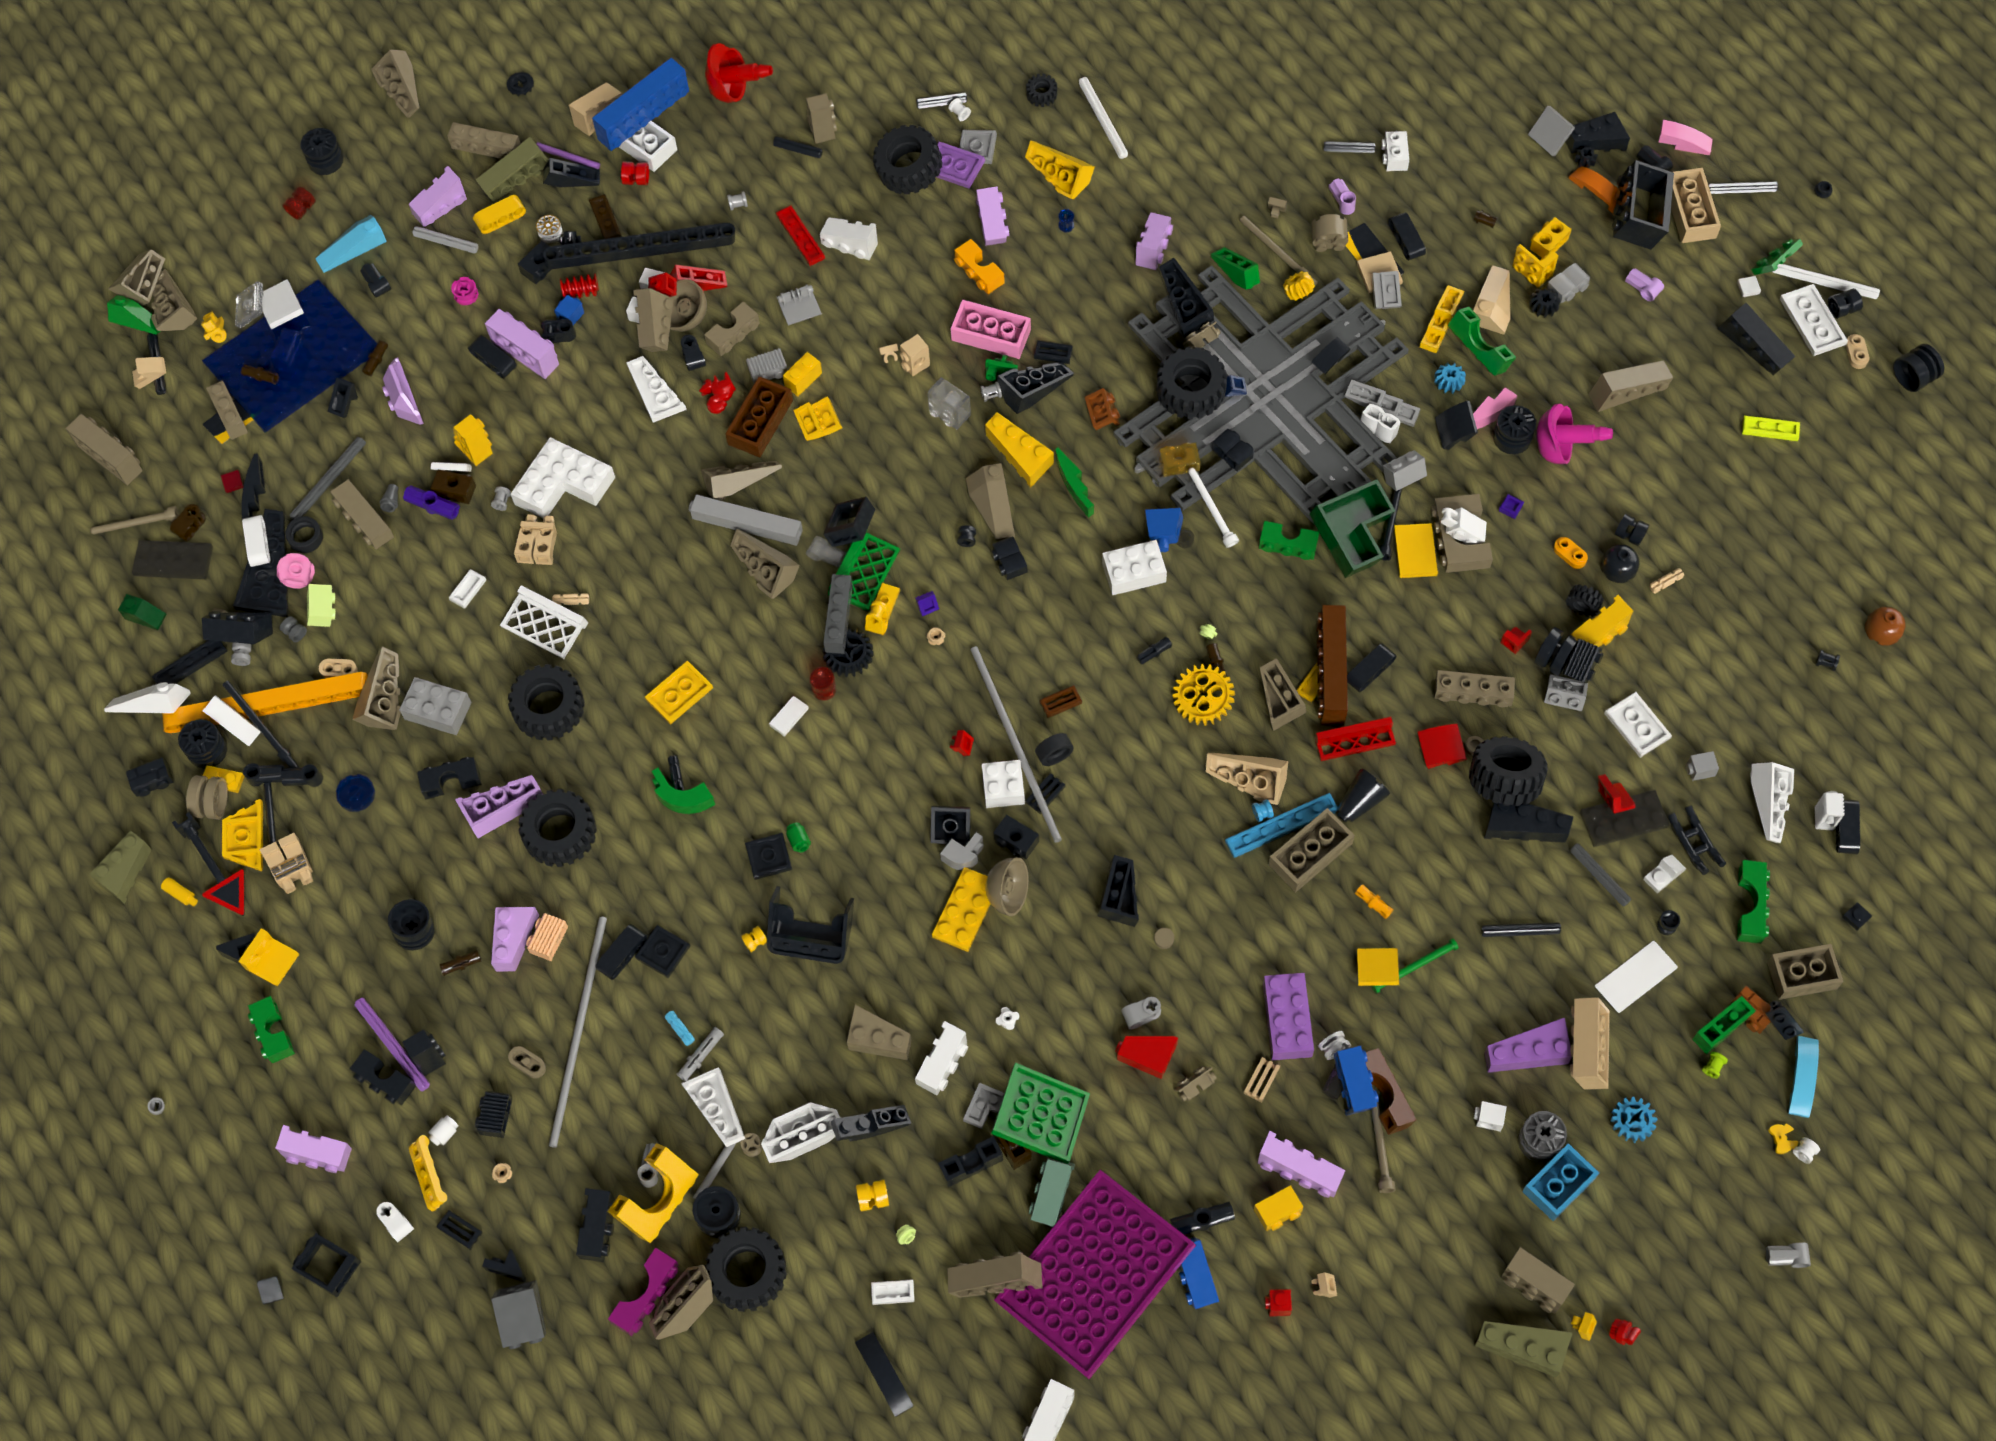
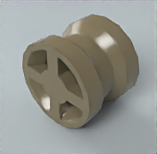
(751, 1140)

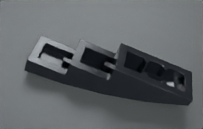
(253, 487)

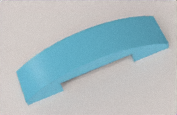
(1804, 1076)

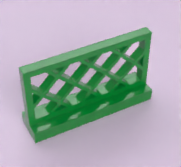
(852, 558)

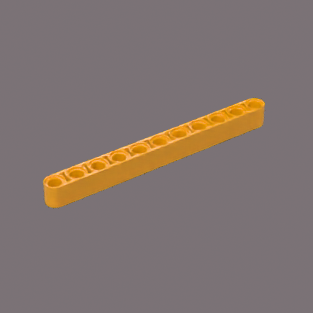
(276, 699)

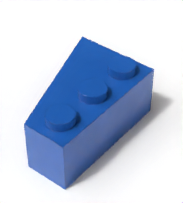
(1355, 1080)
(1197, 1278)

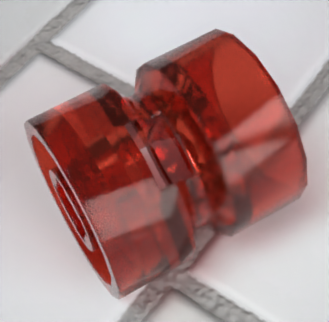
(298, 203)
(823, 683)

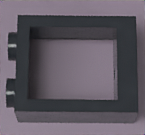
(839, 532)
(342, 1275)

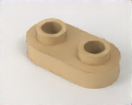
(1857, 349)
(339, 667)

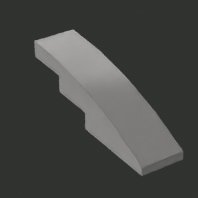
(1365, 395)

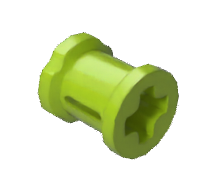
(1715, 1065)

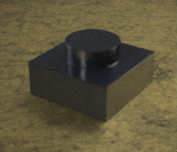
(1857, 916)

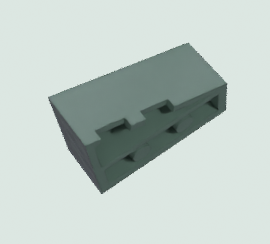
(1051, 1191)

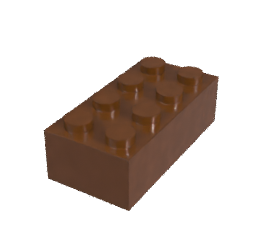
(759, 417)

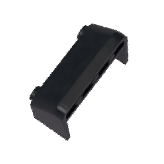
(807, 939)

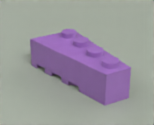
(1535, 1048)

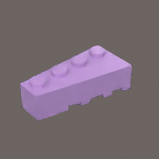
(1300, 1166)

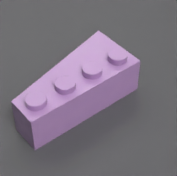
(499, 805)

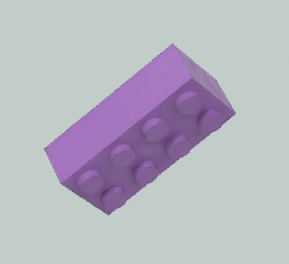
(1288, 1016)

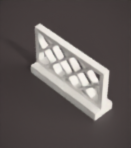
(555, 611)

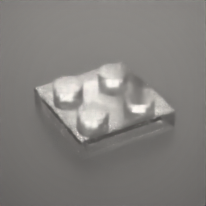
(249, 304)

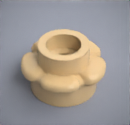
(935, 632)
(498, 1169)

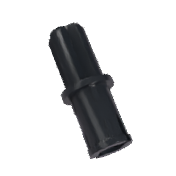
(1154, 650)

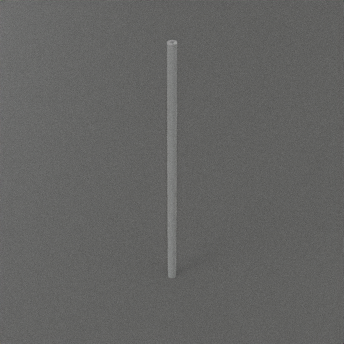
(1016, 745)
(577, 1032)

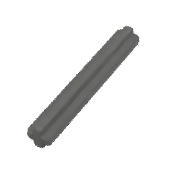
(1600, 874)

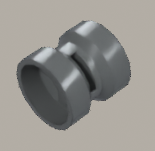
(293, 629)

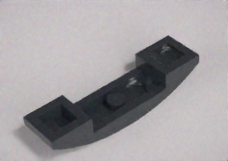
(884, 1374)

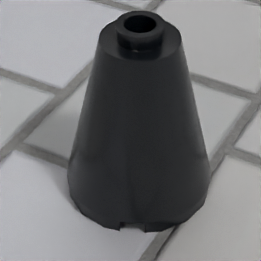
(1361, 796)

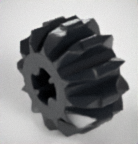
(1544, 302)

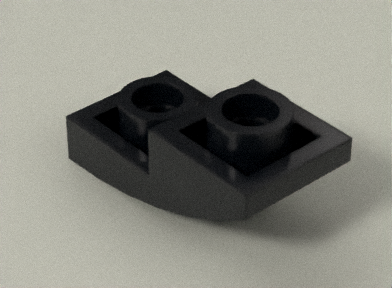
(1330, 355)

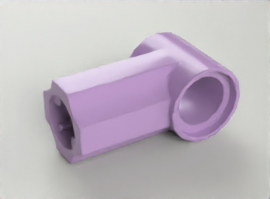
(1344, 197)
(1648, 287)

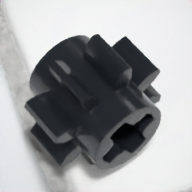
(1586, 157)
(569, 237)

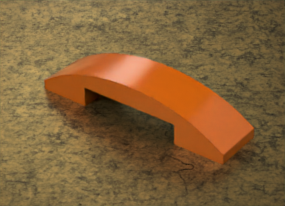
(1597, 184)

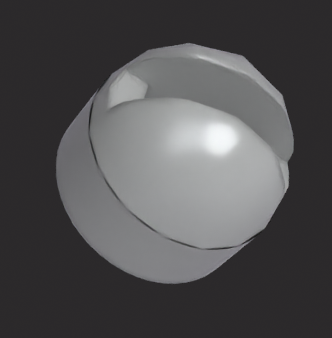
(151, 1106)

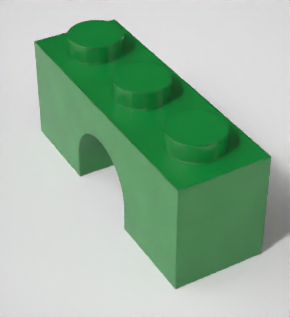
(1302, 546)
(264, 1015)

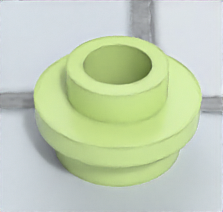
(1208, 631)
(905, 1234)

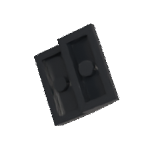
(1456, 425)

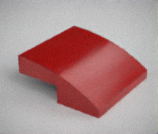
(1442, 745)

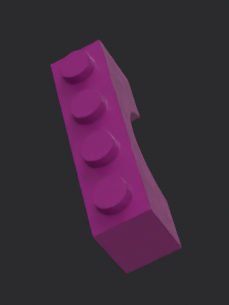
(629, 1315)

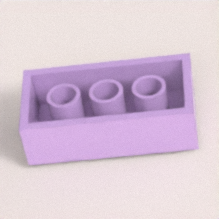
(522, 343)

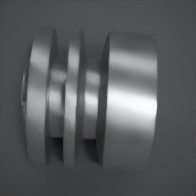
(1539, 1147)

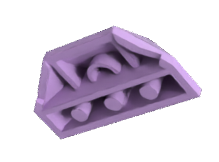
(400, 393)

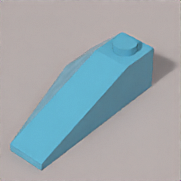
(353, 242)

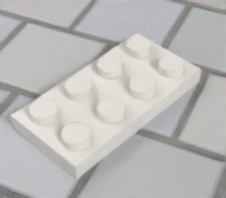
(1813, 320)

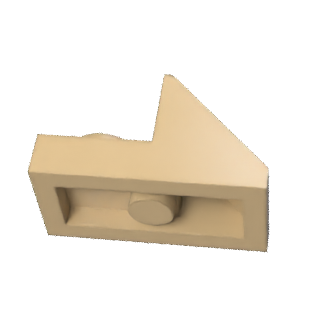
(148, 370)

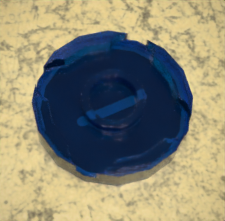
(355, 793)

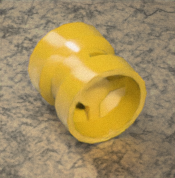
(757, 935)

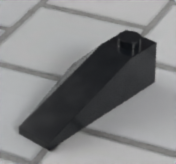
(1029, 386)

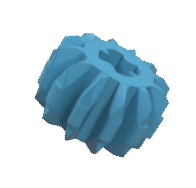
(1450, 378)

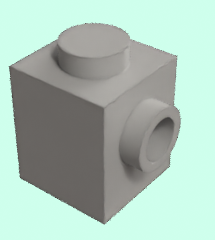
(1702, 766)

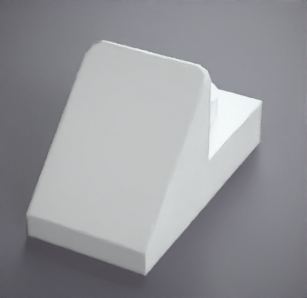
(1664, 873)

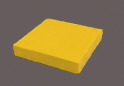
(1378, 966)

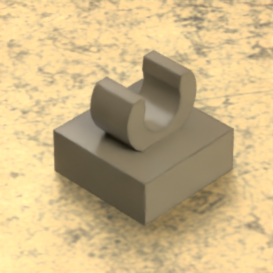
(1277, 205)

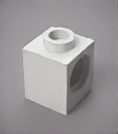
(1490, 1116)

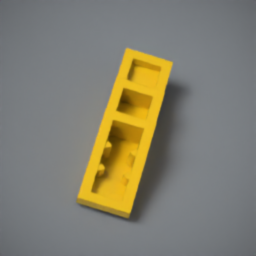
(1443, 315)

